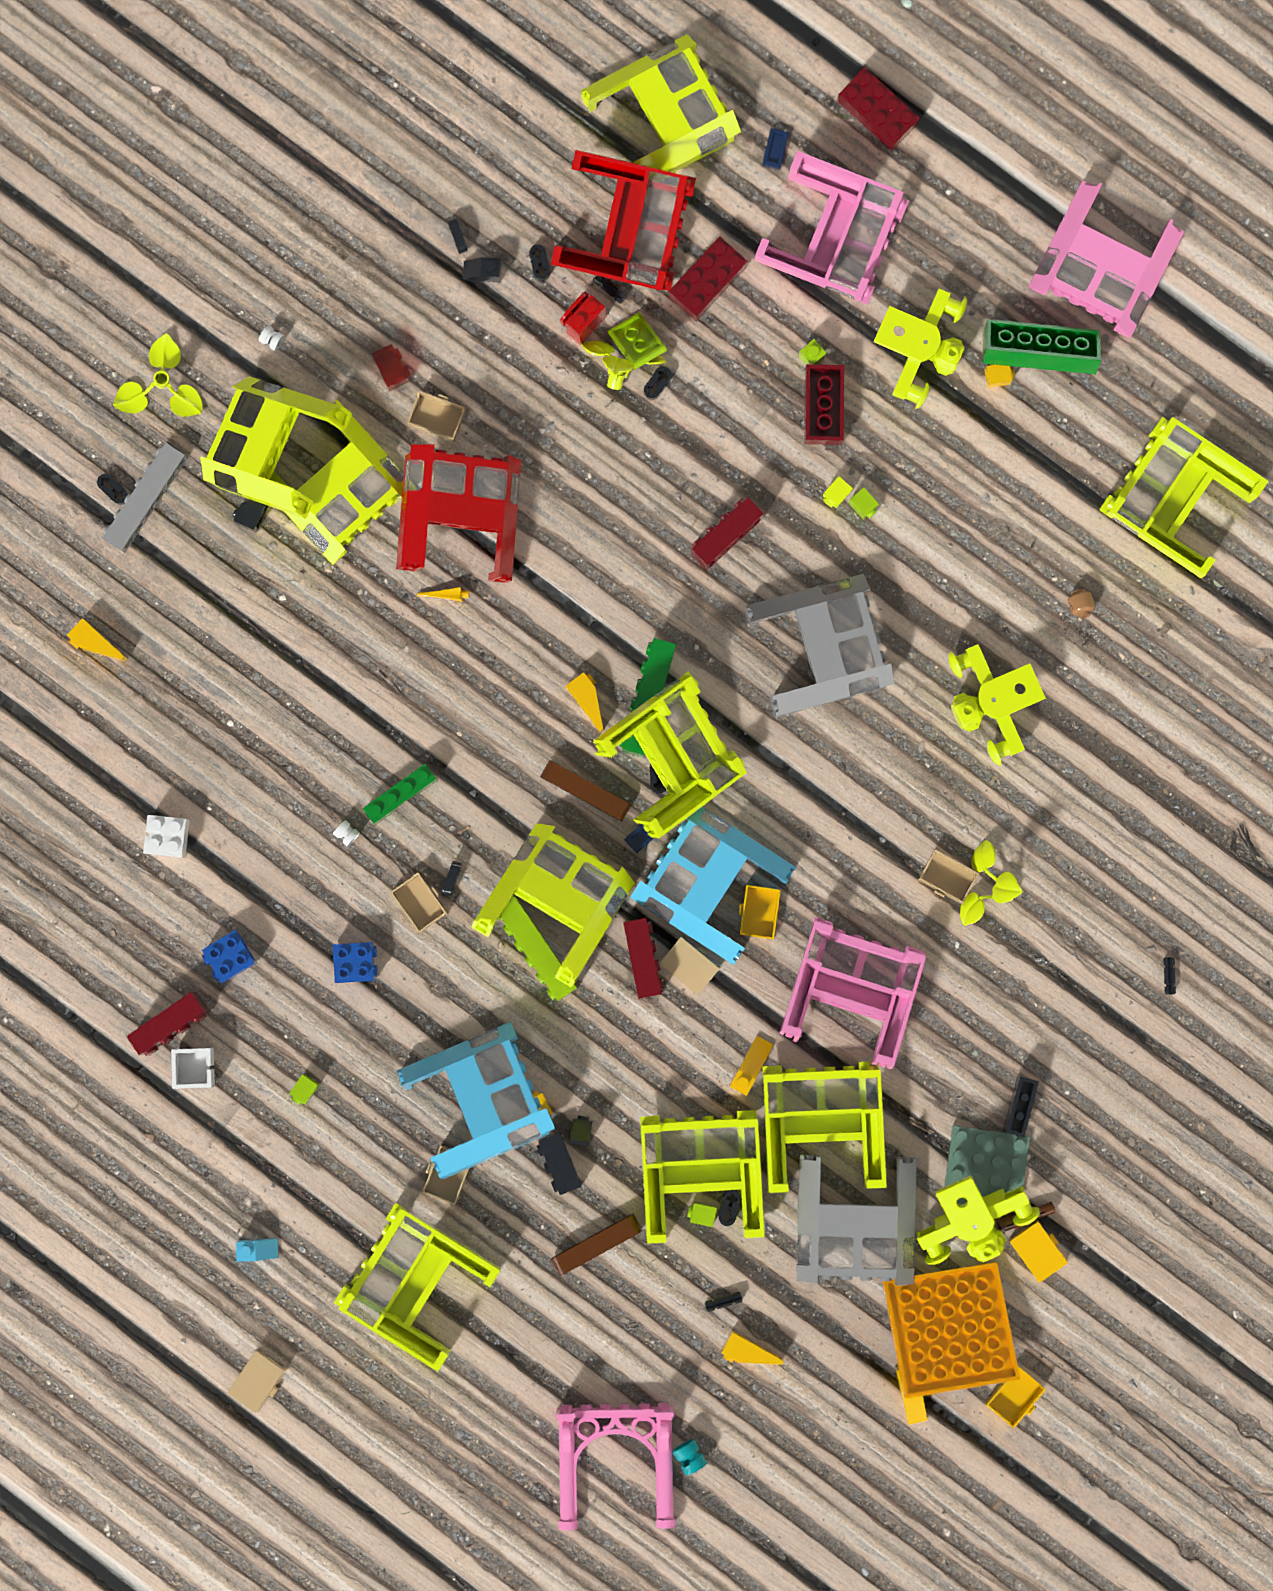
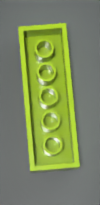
(535, 947)

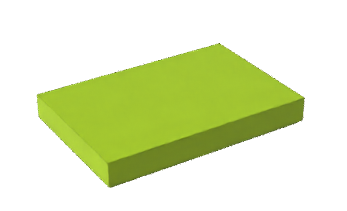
(637, 340)

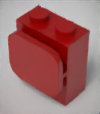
(583, 317)

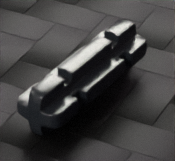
(609, 288)
(1169, 976)
(723, 1301)

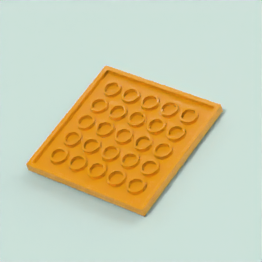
(951, 1331)

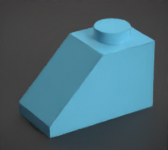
(256, 1249)

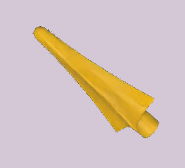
(451, 594)

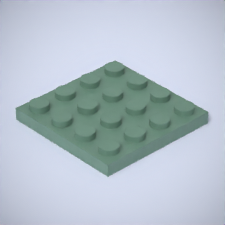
(990, 1157)

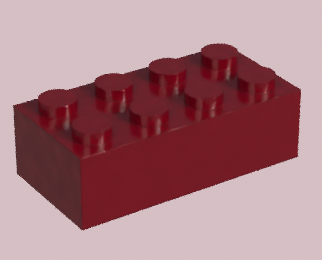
(878, 109)
(708, 279)
(824, 405)
(727, 533)
(642, 958)
(165, 1025)

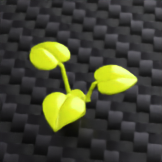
(162, 354)
(617, 367)
(1003, 891)

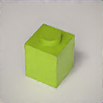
(812, 353)
(864, 504)
(304, 1089)
(702, 1214)

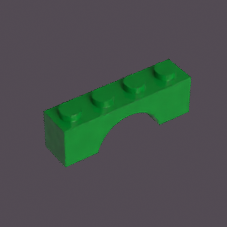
(399, 794)

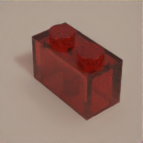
(390, 367)

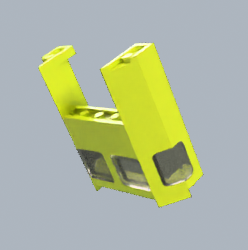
(255, 437)

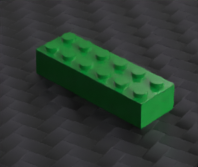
(1041, 346)
(653, 681)

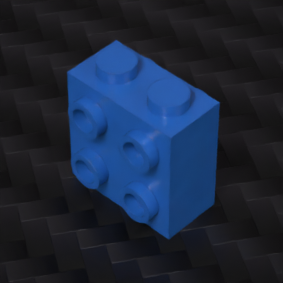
(228, 957)
(354, 962)

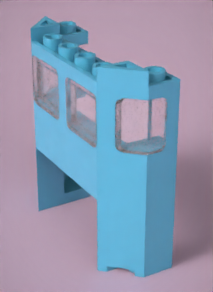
(698, 875)
(490, 1094)

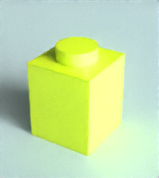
(837, 493)

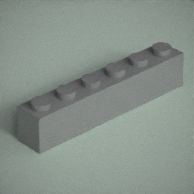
(144, 497)

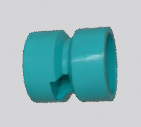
(689, 1456)

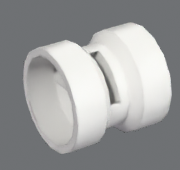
(272, 338)
(346, 833)

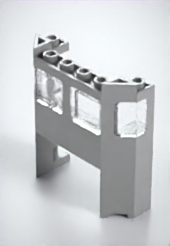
(836, 641)
(855, 1237)

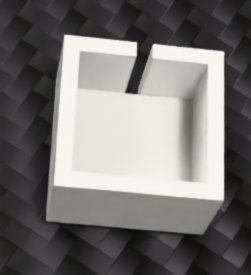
(166, 836)
(192, 1068)

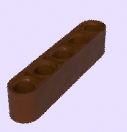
(585, 790)
(596, 1244)

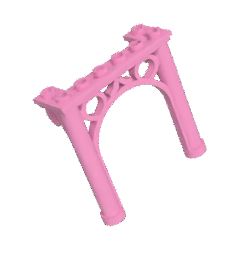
(662, 1456)

